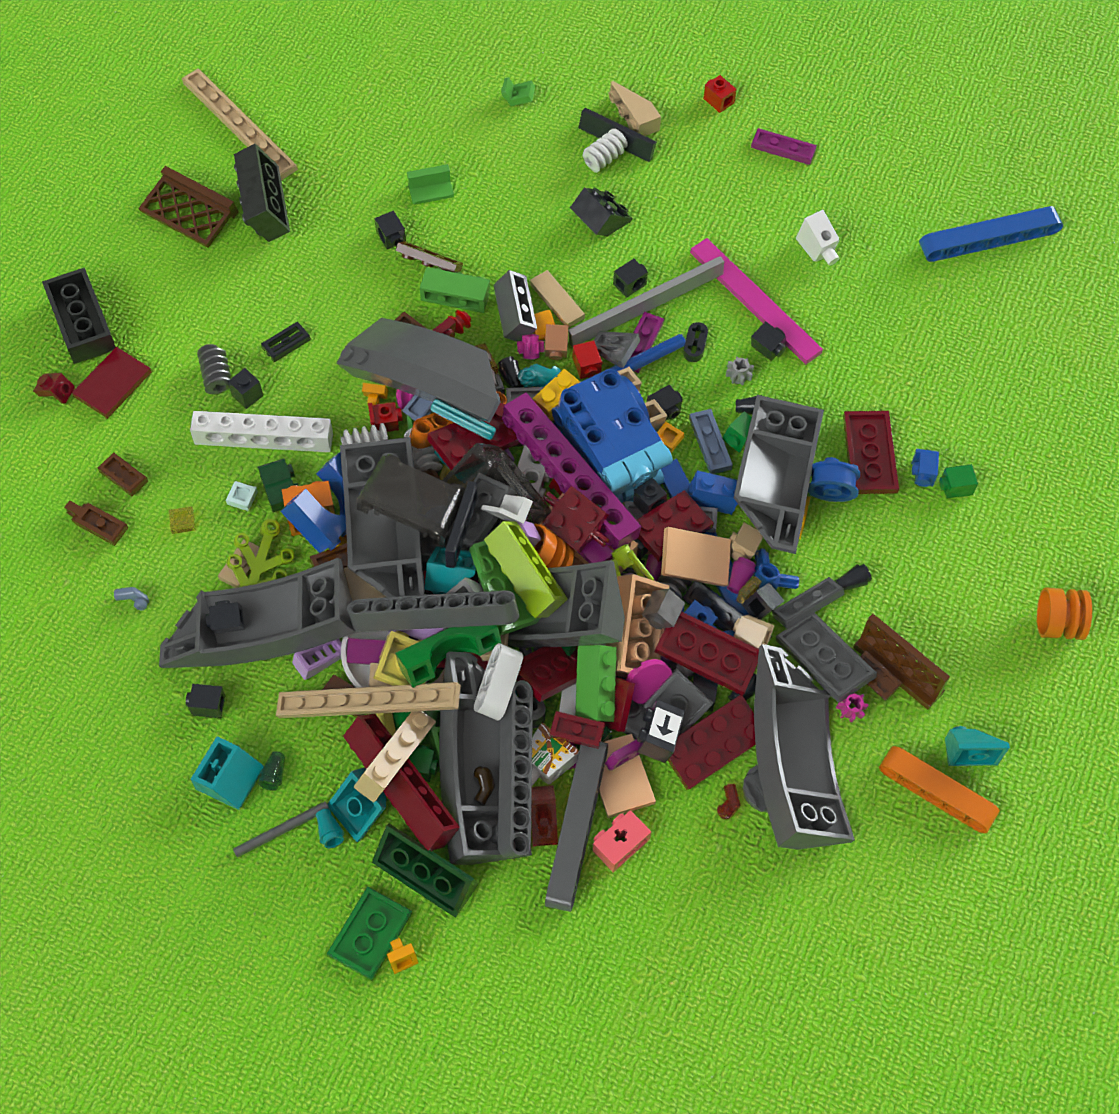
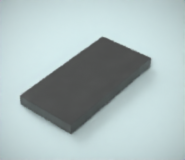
(826, 657)

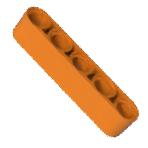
(430, 423)
(939, 789)

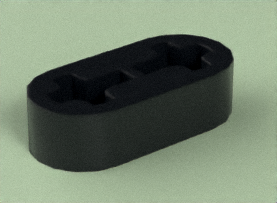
(692, 341)

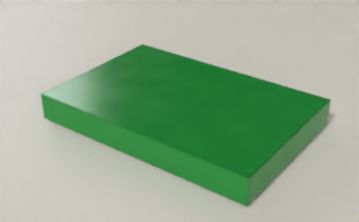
(368, 933)

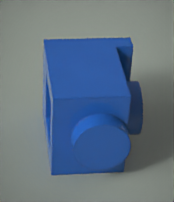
(925, 467)

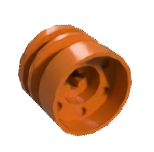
(553, 549)
(1064, 613)

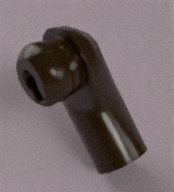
(486, 783)

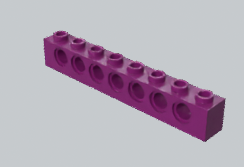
(568, 459)

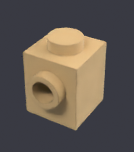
(744, 542)
(752, 631)

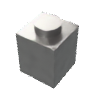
(663, 609)

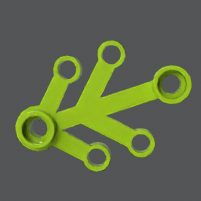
(258, 565)

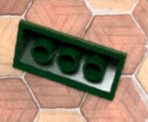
(423, 871)

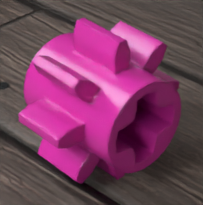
(530, 346)
(856, 711)

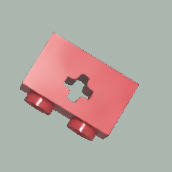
(617, 853)

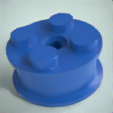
(834, 480)

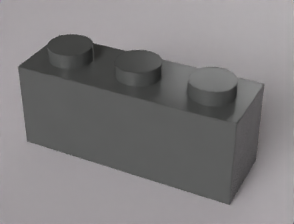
(515, 306)

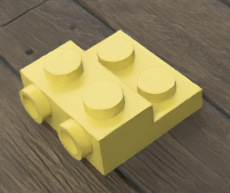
(388, 667)

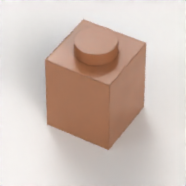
(556, 341)

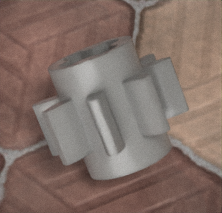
(739, 370)

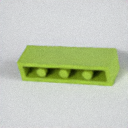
(525, 569)

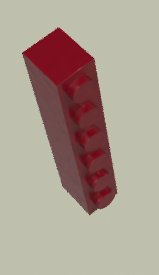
(407, 789)

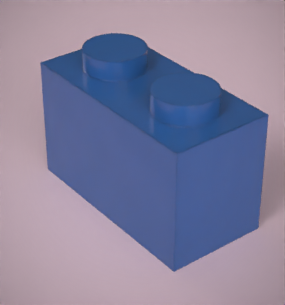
(713, 491)

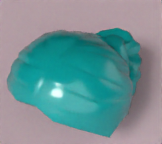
(537, 375)

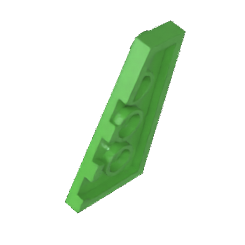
(495, 580)

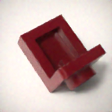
(54, 385)

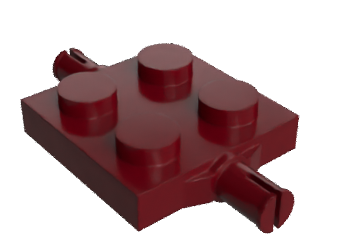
(575, 519)

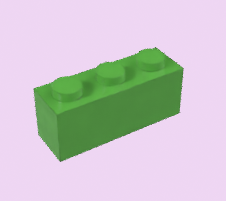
(455, 289)
(596, 682)

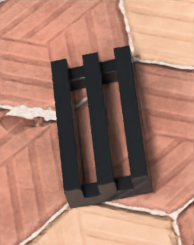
(288, 343)

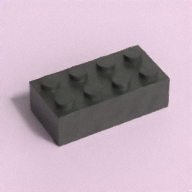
(261, 193)
(79, 315)

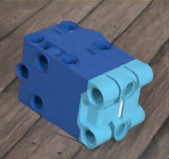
(612, 432)

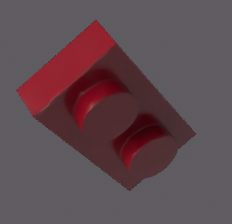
(577, 730)

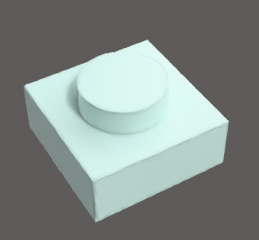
(241, 496)

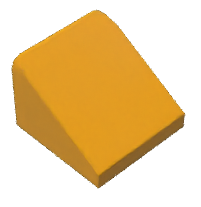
(543, 318)

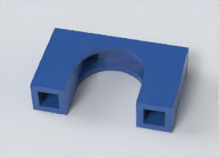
(312, 519)

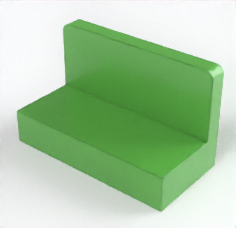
(430, 184)

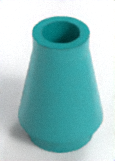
(329, 830)

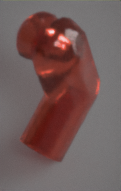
(731, 803)

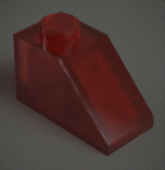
(543, 816)

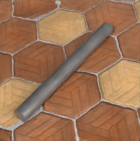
(279, 830)

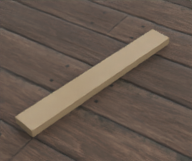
(236, 120)
(368, 700)

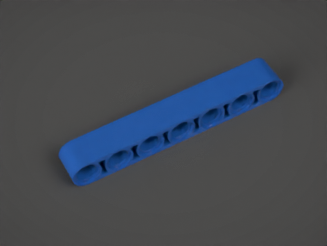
(990, 234)

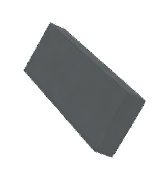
(808, 603)

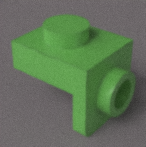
(517, 93)

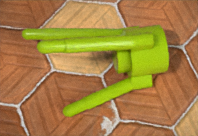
(626, 557)

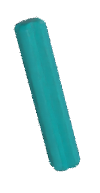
(463, 419)

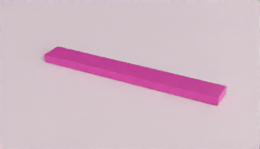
(759, 303)

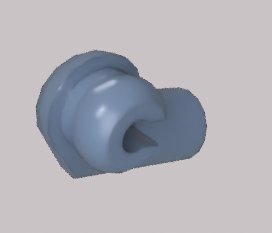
(139, 598)

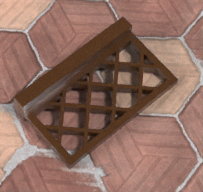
(194, 191)
(920, 685)

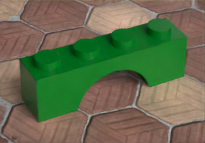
(422, 658)

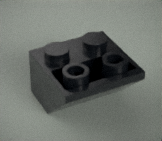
(600, 211)

